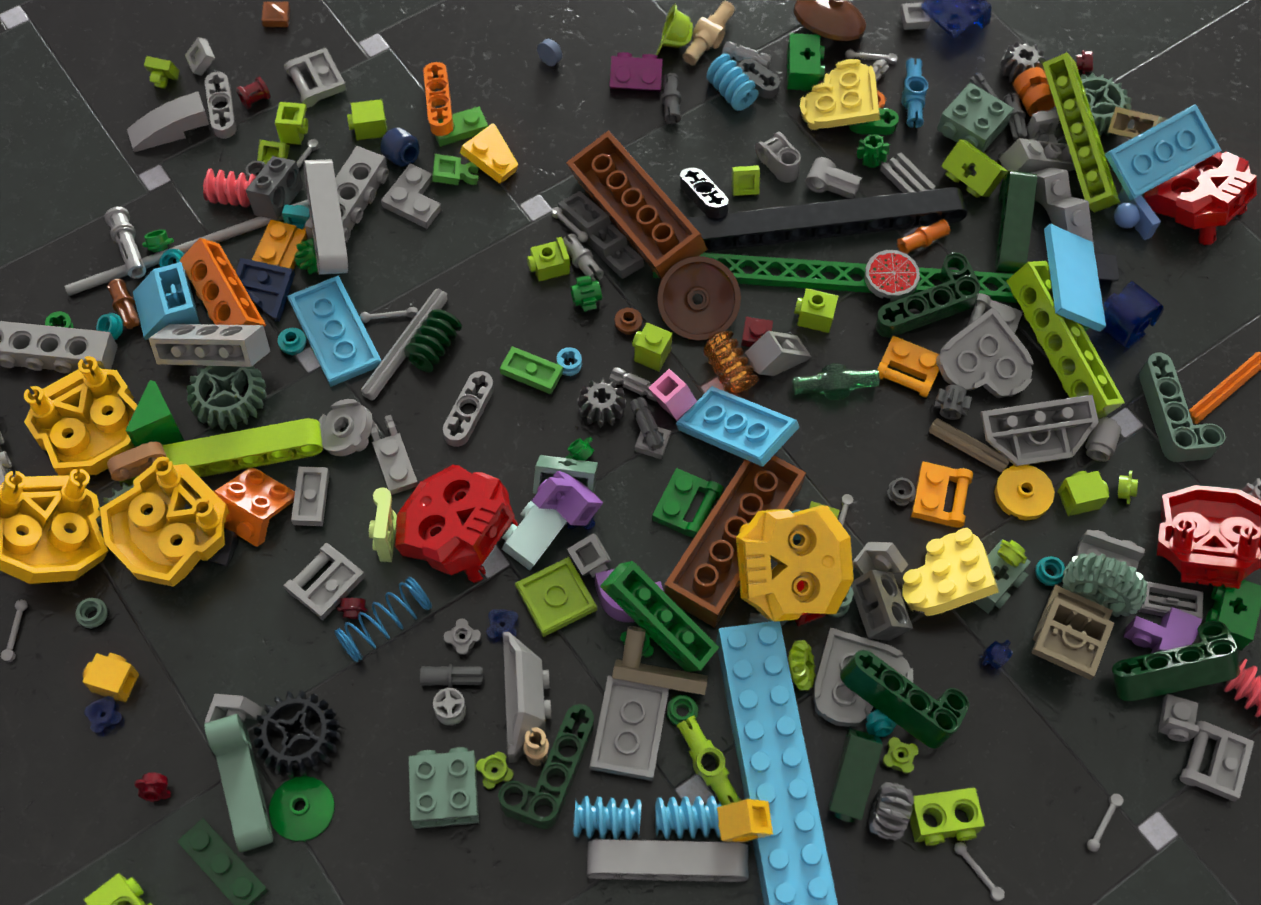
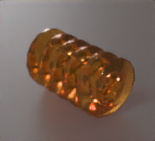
(729, 364)

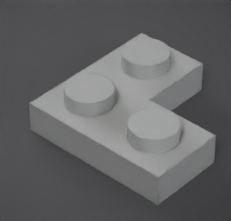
(407, 197)

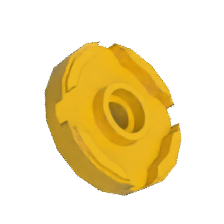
(1019, 503)

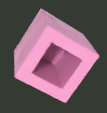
(672, 394)

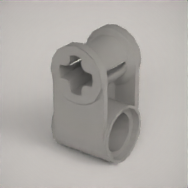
(779, 157)

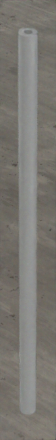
(154, 259)

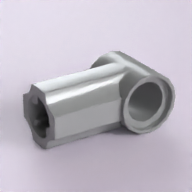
(826, 176)

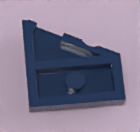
(266, 285)

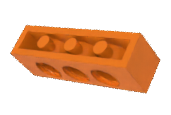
(219, 285)

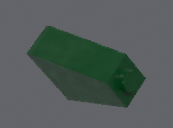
(855, 774)

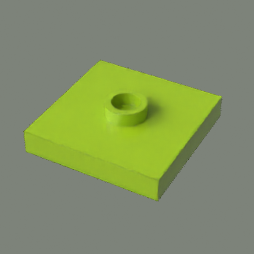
(556, 596)

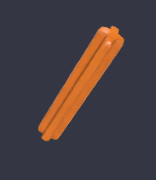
(1225, 388)

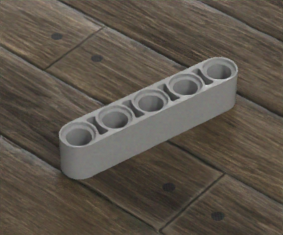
(325, 217)
(667, 860)

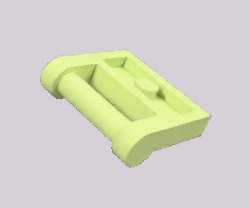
(384, 526)

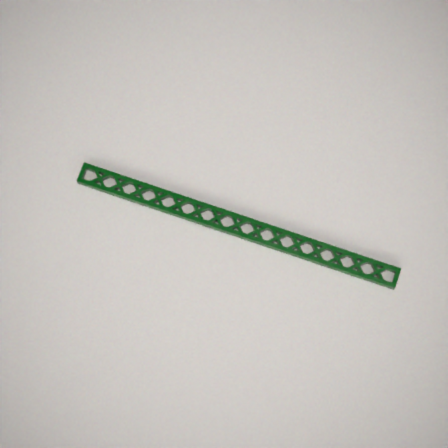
(842, 271)

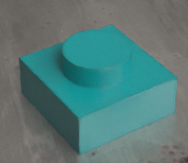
(295, 215)

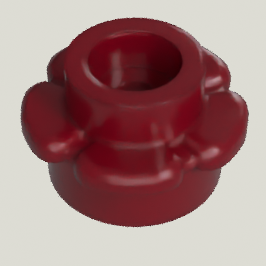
(1085, 61)
(352, 607)

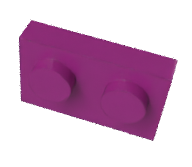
(635, 72)

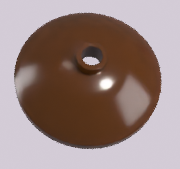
(831, 18)
(719, 298)

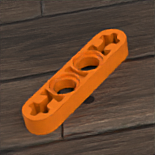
(438, 98)

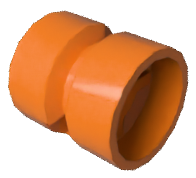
(1034, 90)

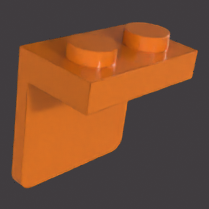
(252, 502)

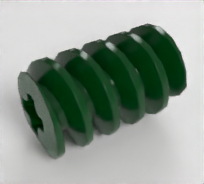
(432, 339)

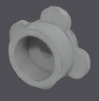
(462, 646)

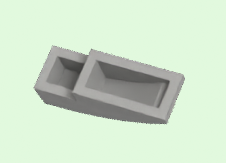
(168, 122)

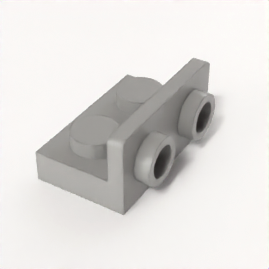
(1100, 543)

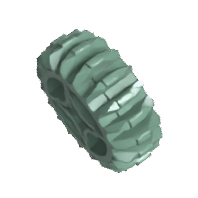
(1103, 97)
(223, 406)
(1106, 582)

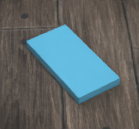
(1162, 152)
(1074, 278)
(334, 331)
(737, 426)

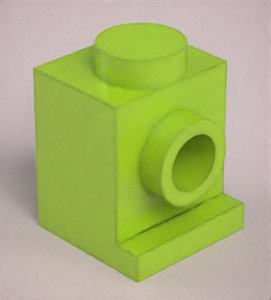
(291, 122)
(549, 260)

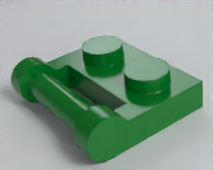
(679, 498)

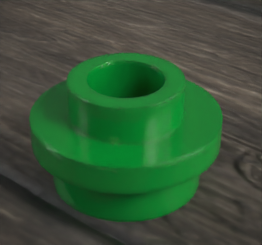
(684, 702)

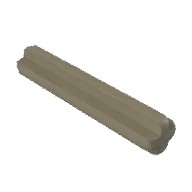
(969, 445)

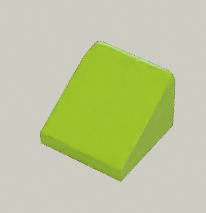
(268, 149)

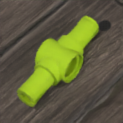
(700, 746)

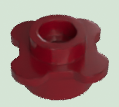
(153, 787)

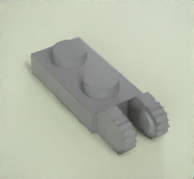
(393, 459)

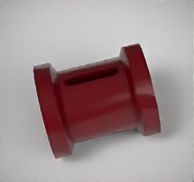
(259, 86)

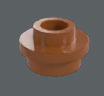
(628, 327)

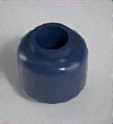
(400, 147)

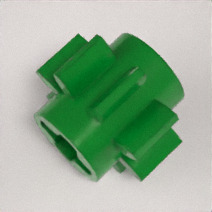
(873, 150)
(306, 257)
(586, 293)

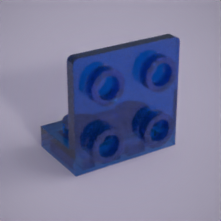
(958, 15)

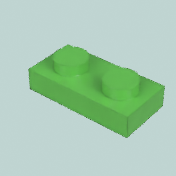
(466, 125)
(531, 370)

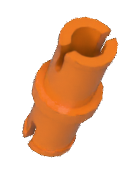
(923, 236)

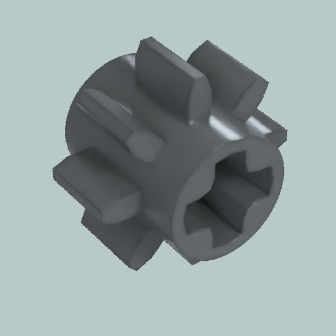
(953, 402)

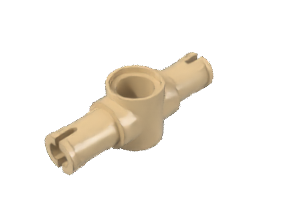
(708, 33)

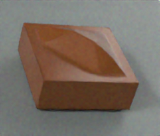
(275, 14)

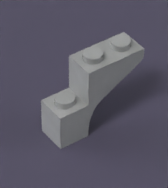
(1063, 209)

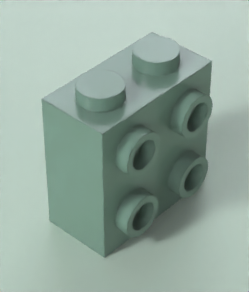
(975, 117)
(443, 788)

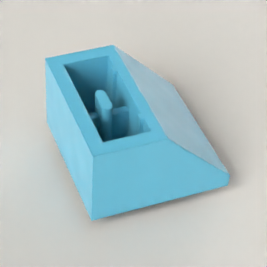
(165, 299)

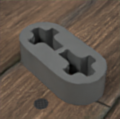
(761, 77)

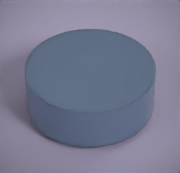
(549, 52)

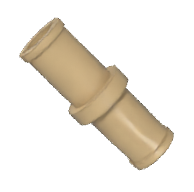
(536, 746)

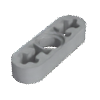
(226, 112)
(468, 420)

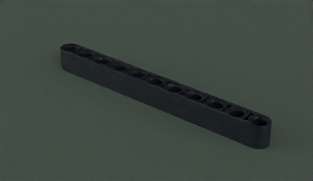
(830, 219)

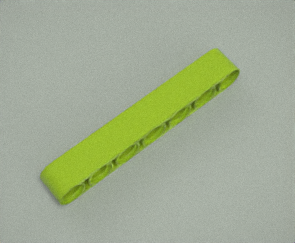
(246, 448)

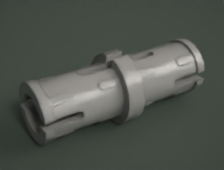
(582, 258)

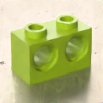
(942, 808)

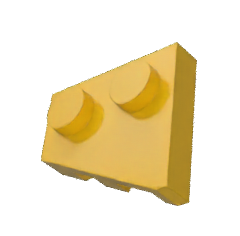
(490, 154)

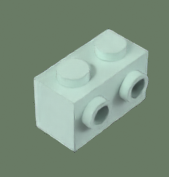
(533, 534)

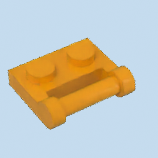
(912, 360)
(932, 491)

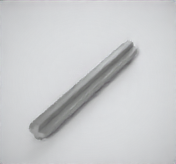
(396, 354)

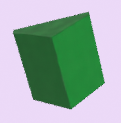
(153, 420)

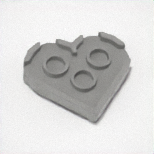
(986, 356)
(830, 695)

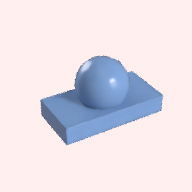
(1136, 214)

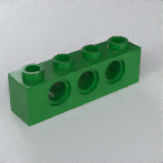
(659, 616)

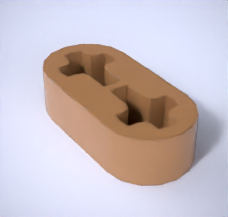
(134, 461)

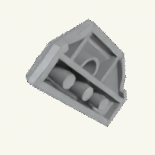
(1041, 429)
(523, 693)

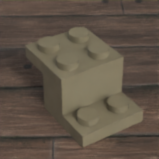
(1073, 632)

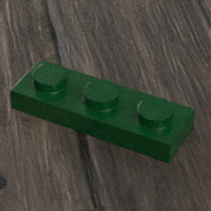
(222, 865)

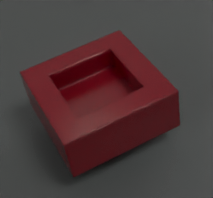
(754, 329)

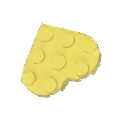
(844, 97)
(952, 576)

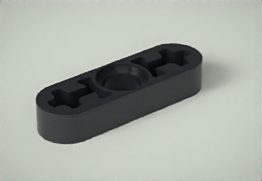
(704, 193)

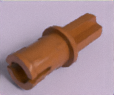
(123, 303)

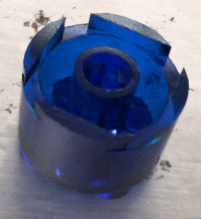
(1130, 314)

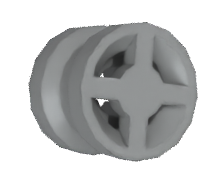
(448, 699)

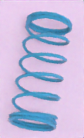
(347, 641)

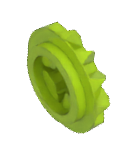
(802, 665)

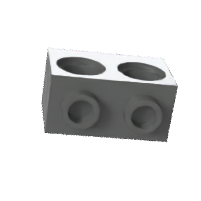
(274, 187)
(881, 605)

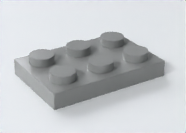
(629, 729)

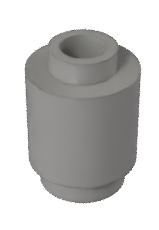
(1103, 439)

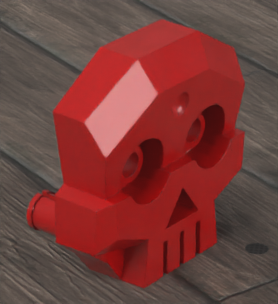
(1206, 194)
(454, 521)
(1211, 534)

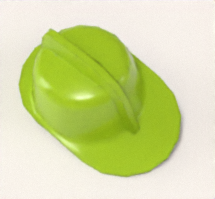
(676, 30)

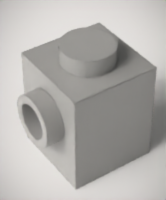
(589, 555)

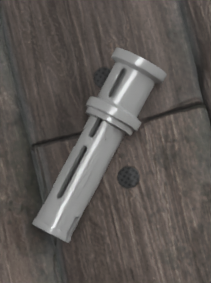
(123, 234)

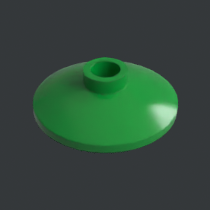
(309, 821)

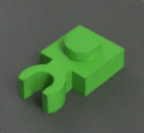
(450, 170)

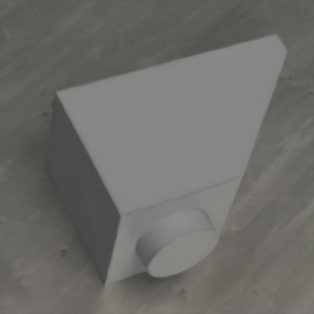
(776, 353)

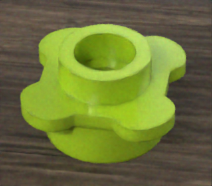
(1127, 487)
(1012, 553)
(892, 759)
(497, 761)

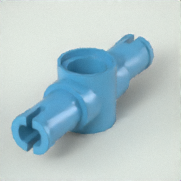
(914, 93)

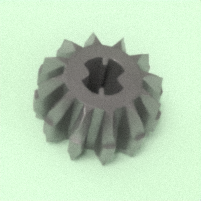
(1020, 59)
(597, 411)
(891, 811)

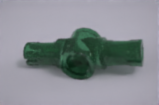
(836, 381)

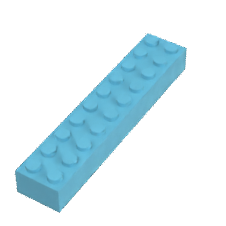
(775, 764)

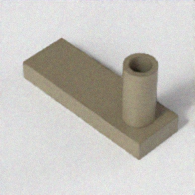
(633, 670)

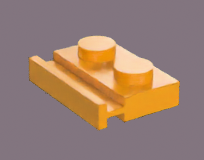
(279, 244)

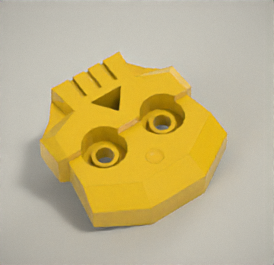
(79, 407)
(43, 511)
(147, 541)
(819, 560)

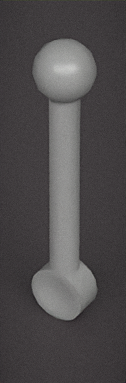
(891, 58)
(312, 146)
(557, 213)
(410, 312)
(846, 501)
(8, 654)
(1115, 801)
(996, 892)

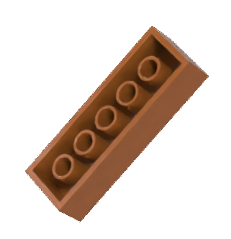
(636, 204)
(709, 570)

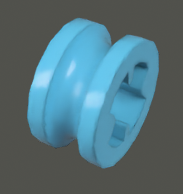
(566, 353)

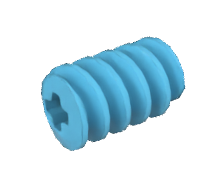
(732, 82)
(687, 817)
(607, 818)

